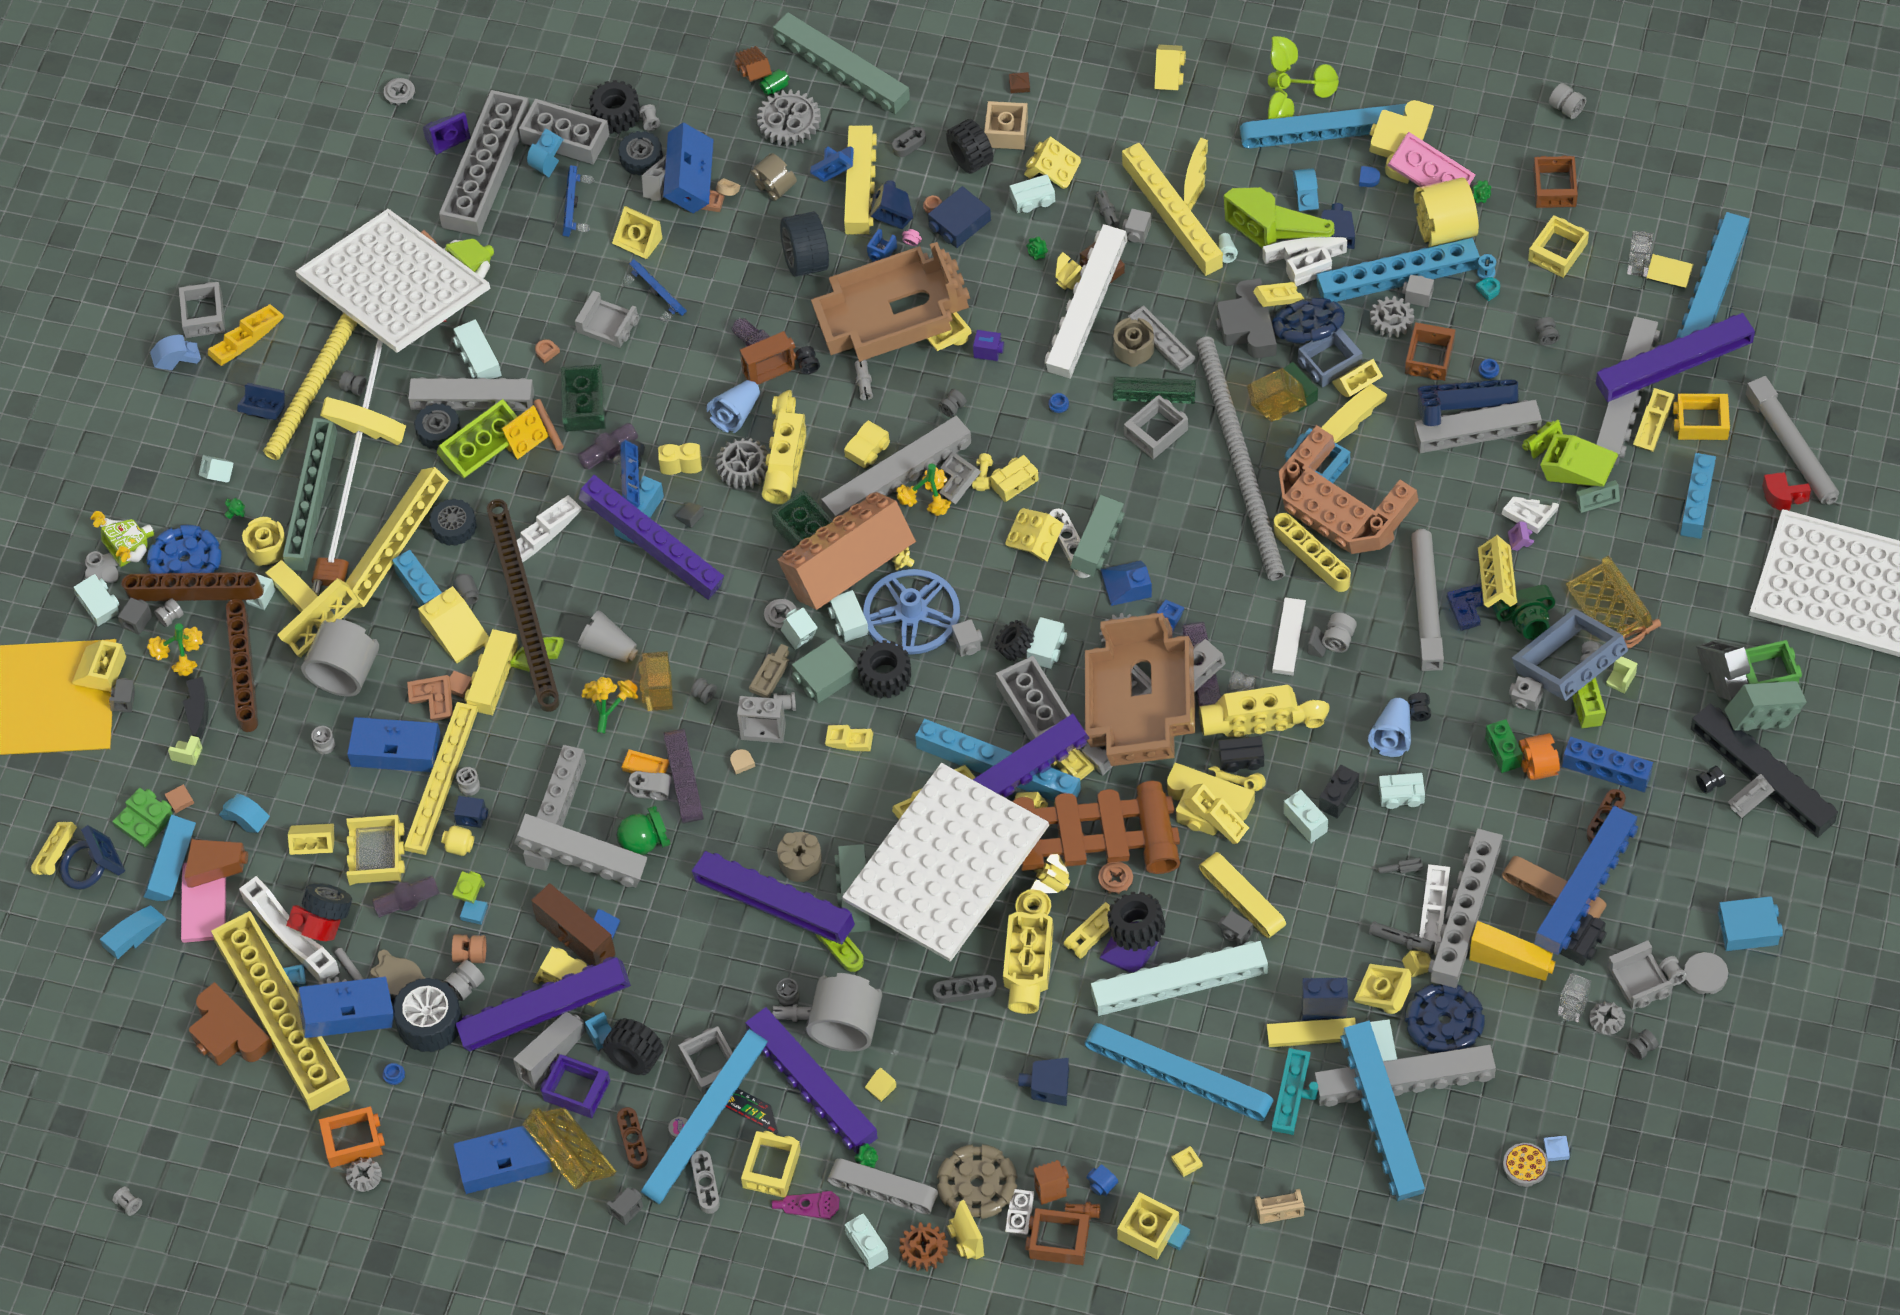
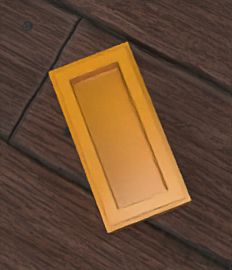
(643, 762)

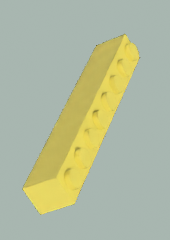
(1172, 209)
(395, 534)

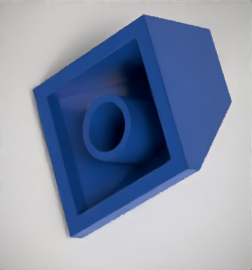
(1127, 582)

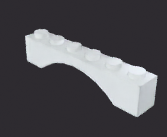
(273, 915)

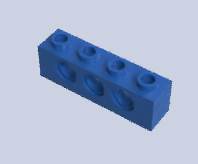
(1607, 764)

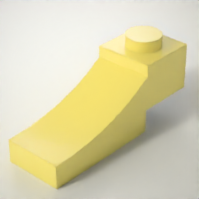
(1654, 419)
(1216, 812)

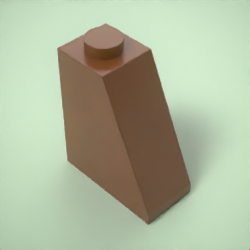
(213, 861)

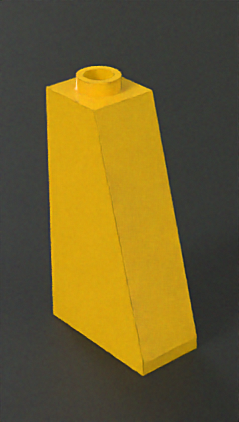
(1509, 952)

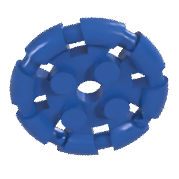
(184, 547)

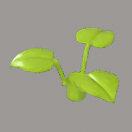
(1282, 56)

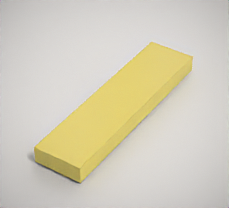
(1307, 1032)

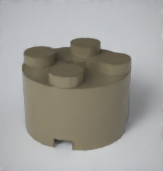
(773, 176)
(1133, 341)
(799, 856)

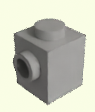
(1137, 225)
(1418, 290)
(966, 638)

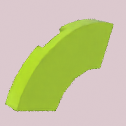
(553, 648)

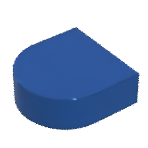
(1369, 177)

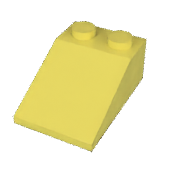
(453, 624)

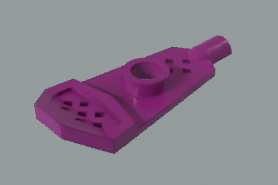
(816, 1207)

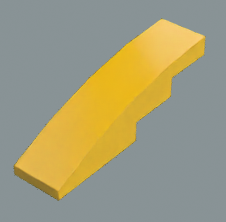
(247, 334)

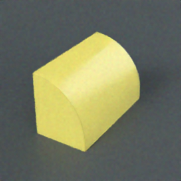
(1669, 270)
(1357, 378)
(311, 839)

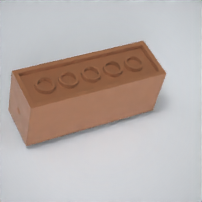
(846, 550)

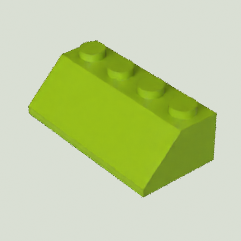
(477, 440)

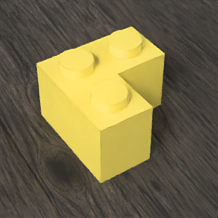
(1168, 65)

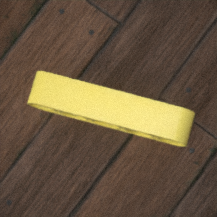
(1313, 560)
(1242, 895)

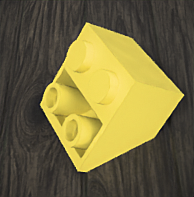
(100, 665)

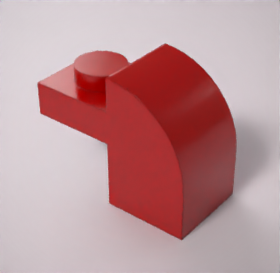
(1781, 495)
(312, 925)

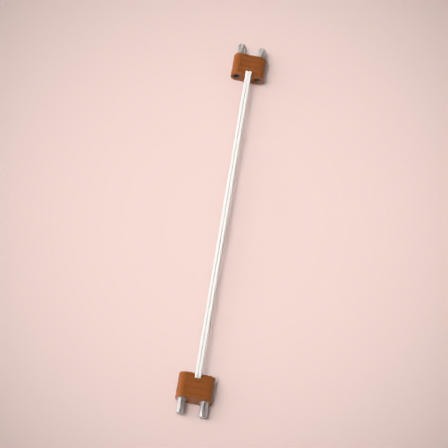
(330, 569)

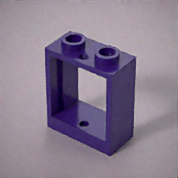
(595, 1094)

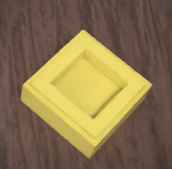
(1186, 1161)

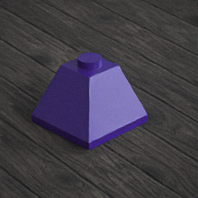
(447, 132)
(1126, 960)

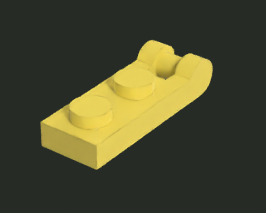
(1277, 294)
(53, 848)
(1090, 932)

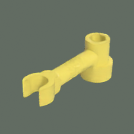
(1257, 779)

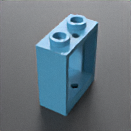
(1339, 454)

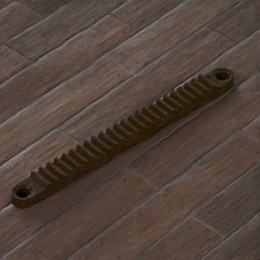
(523, 605)

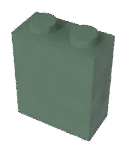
(824, 670)

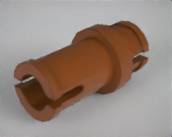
(1092, 1210)

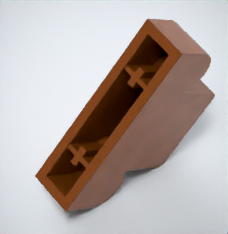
(226, 1029)

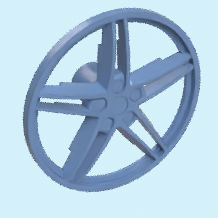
(912, 608)

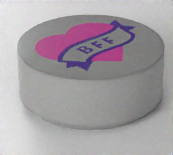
(676, 1126)

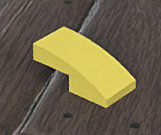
(849, 739)

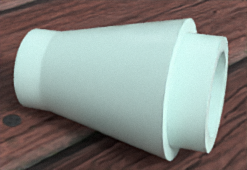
(1227, 248)

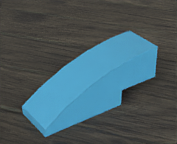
(132, 931)

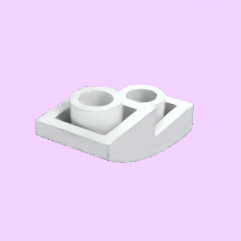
(1020, 1212)

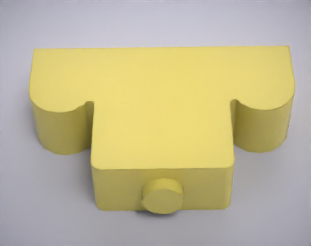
(1393, 128)
(1182, 780)

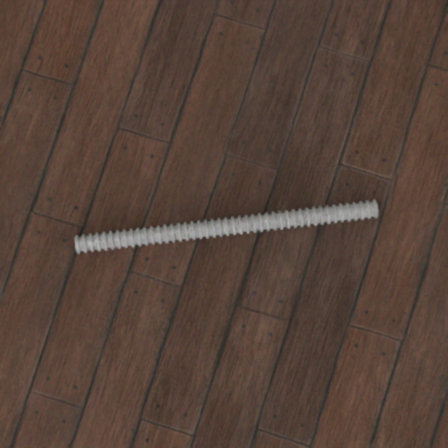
(1240, 459)

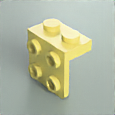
(1053, 160)
(1034, 533)

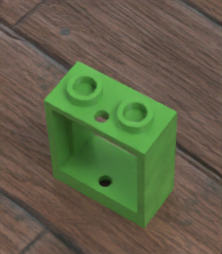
(1770, 651)

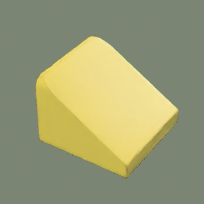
(1417, 962)
(881, 1084)

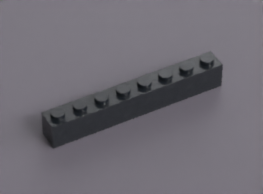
(1753, 760)

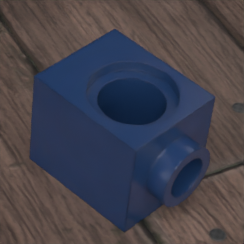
(470, 812)

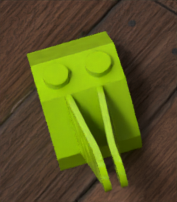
(1263, 222)

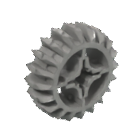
(734, 471)

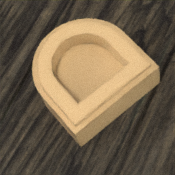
(727, 187)
(741, 761)

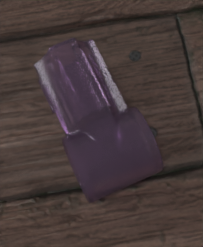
(747, 332)

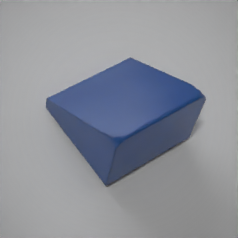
(607, 921)

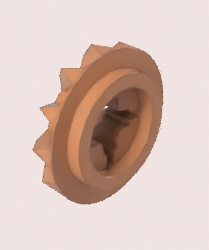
(1116, 869)

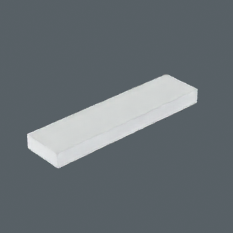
(1289, 636)

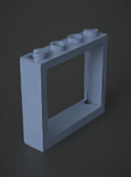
(1553, 638)

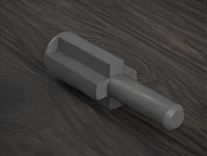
(1404, 866)

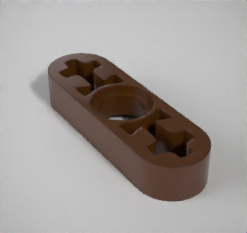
(1605, 808)
(625, 1131)

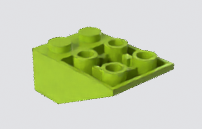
(1577, 461)

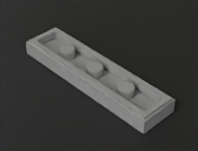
(1165, 341)

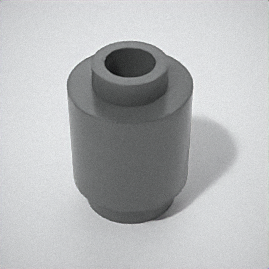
(466, 588)

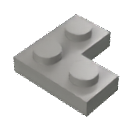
(962, 477)

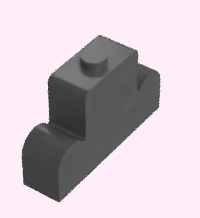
(1246, 321)
(1727, 666)

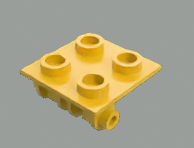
(525, 432)

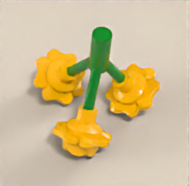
(933, 480)
(189, 640)
(601, 689)

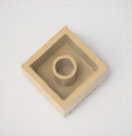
(1006, 124)

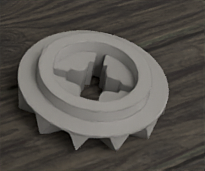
(398, 85)
(780, 606)
(1612, 1025)
(363, 1183)

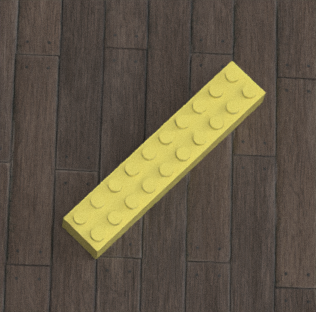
(277, 1009)

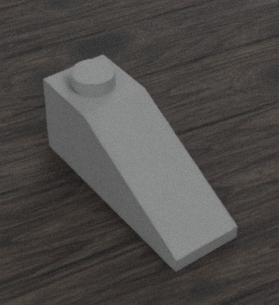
(654, 181)

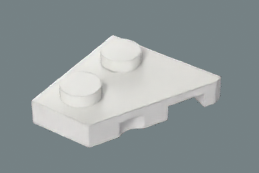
(1530, 512)

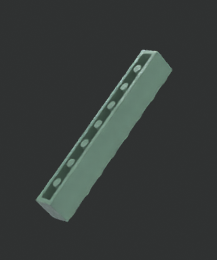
(841, 63)
(310, 494)

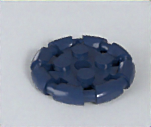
(1308, 320)
(1444, 1006)

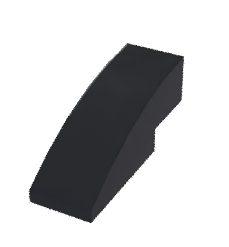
(197, 707)

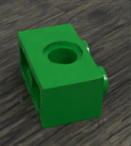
(1503, 746)

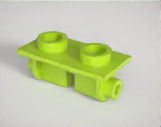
(1541, 442)

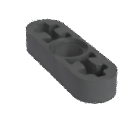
(970, 981)

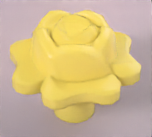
(903, 559)

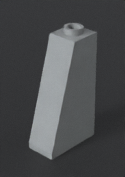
(536, 1059)

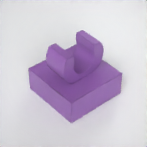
(1519, 536)

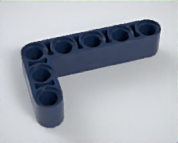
(1463, 396)

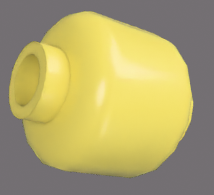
(458, 840)

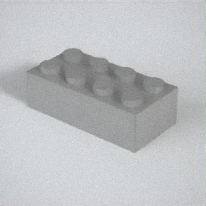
(581, 132)
(1031, 697)

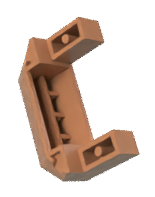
(1333, 510)

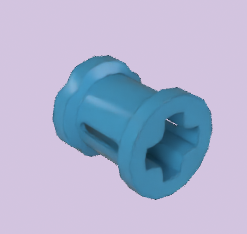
(1490, 267)

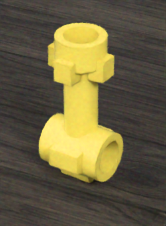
(982, 481)

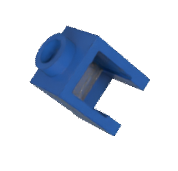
(879, 248)

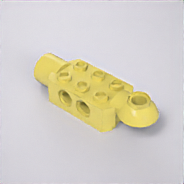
(785, 448)
(1260, 712)
(1028, 951)

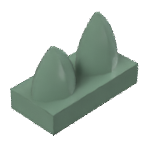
(1597, 496)

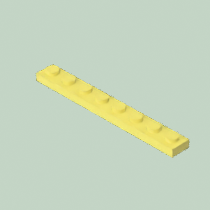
(441, 778)

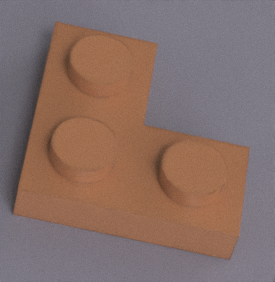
(437, 692)

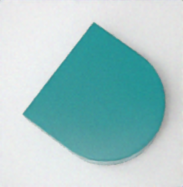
(1489, 288)

